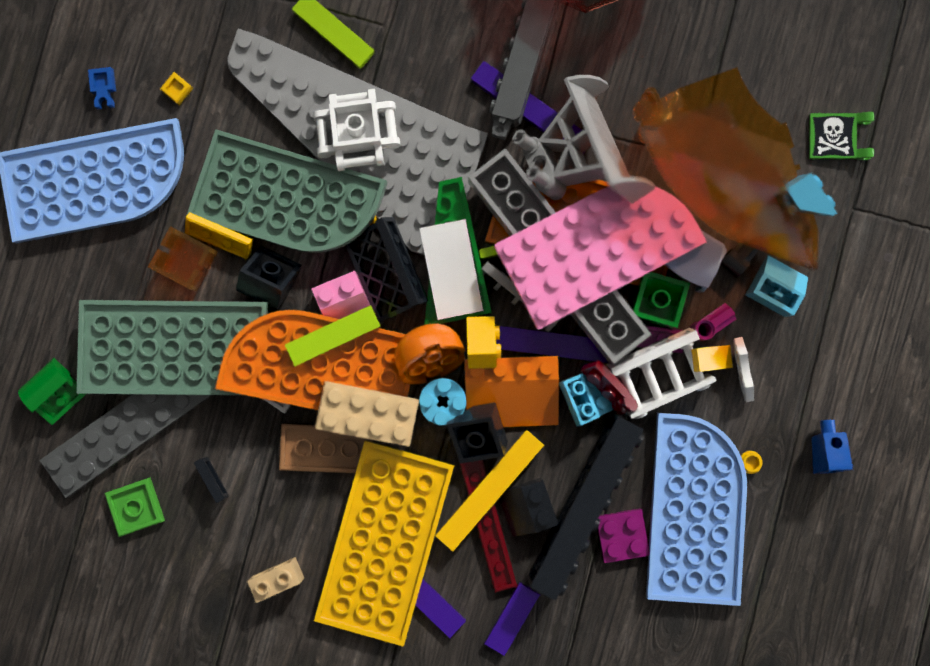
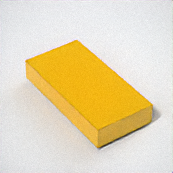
(711, 358)

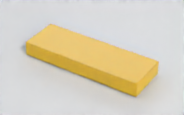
(218, 235)

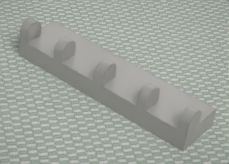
(506, 282)

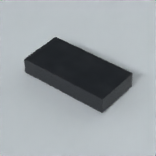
(211, 479)

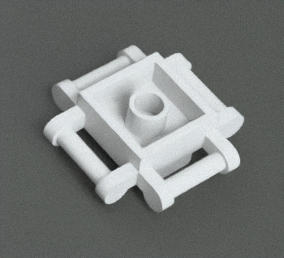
(356, 129)

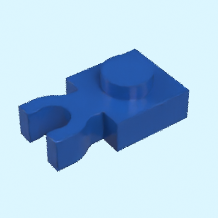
(102, 84)

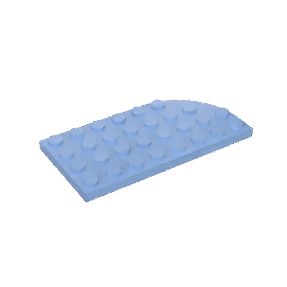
(90, 179)
(696, 514)

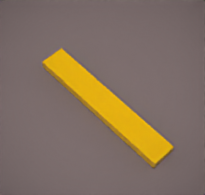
(489, 490)

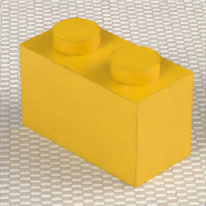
(482, 342)

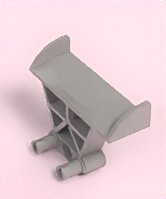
(572, 167)

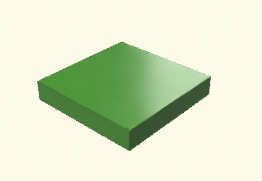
(134, 507)

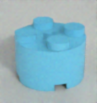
(429, 400)

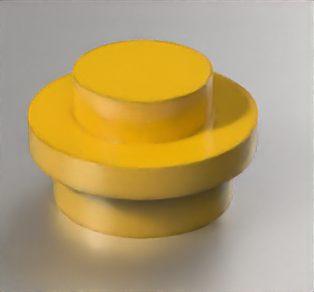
(752, 461)

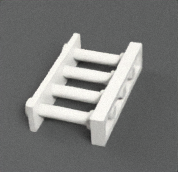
(663, 350)

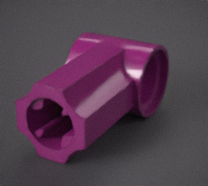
(715, 321)

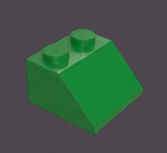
(660, 300)

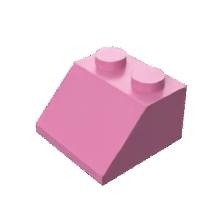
(341, 296)

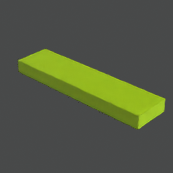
(334, 31)
(332, 335)

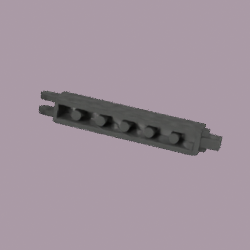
(521, 65)

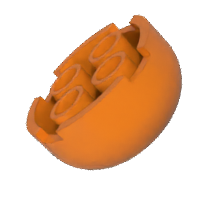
(428, 352)

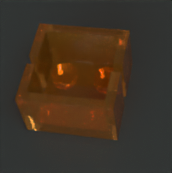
(185, 259)

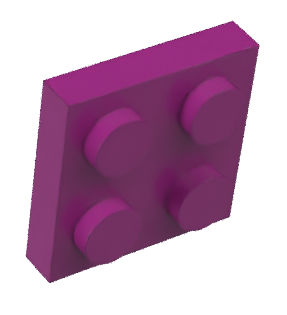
(623, 535)

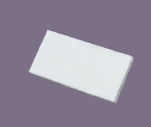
(451, 269)

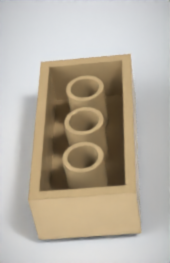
(366, 413)

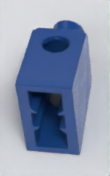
(830, 450)

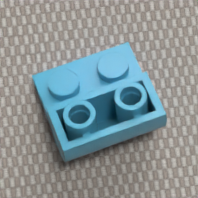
(584, 399)

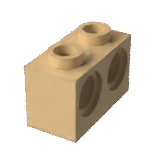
(275, 579)

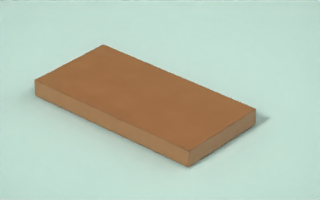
(318, 450)

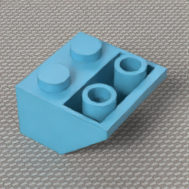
(808, 197)
(778, 287)

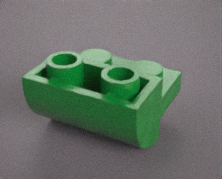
(50, 392)

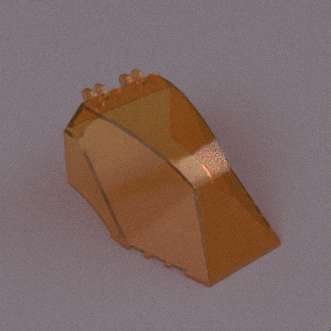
(729, 164)

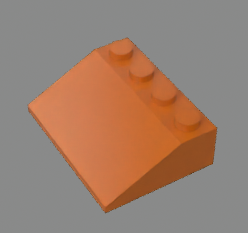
(521, 387)

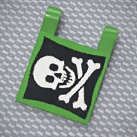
(836, 135)

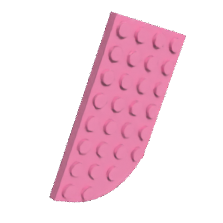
(595, 250)

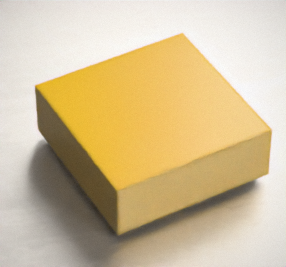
(176, 88)

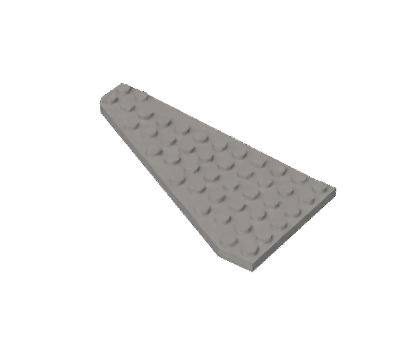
(430, 147)

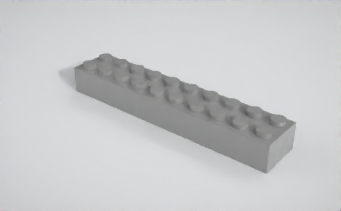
(519, 205)

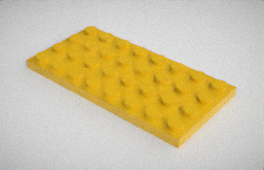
(384, 543)

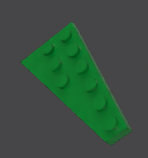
(453, 207)

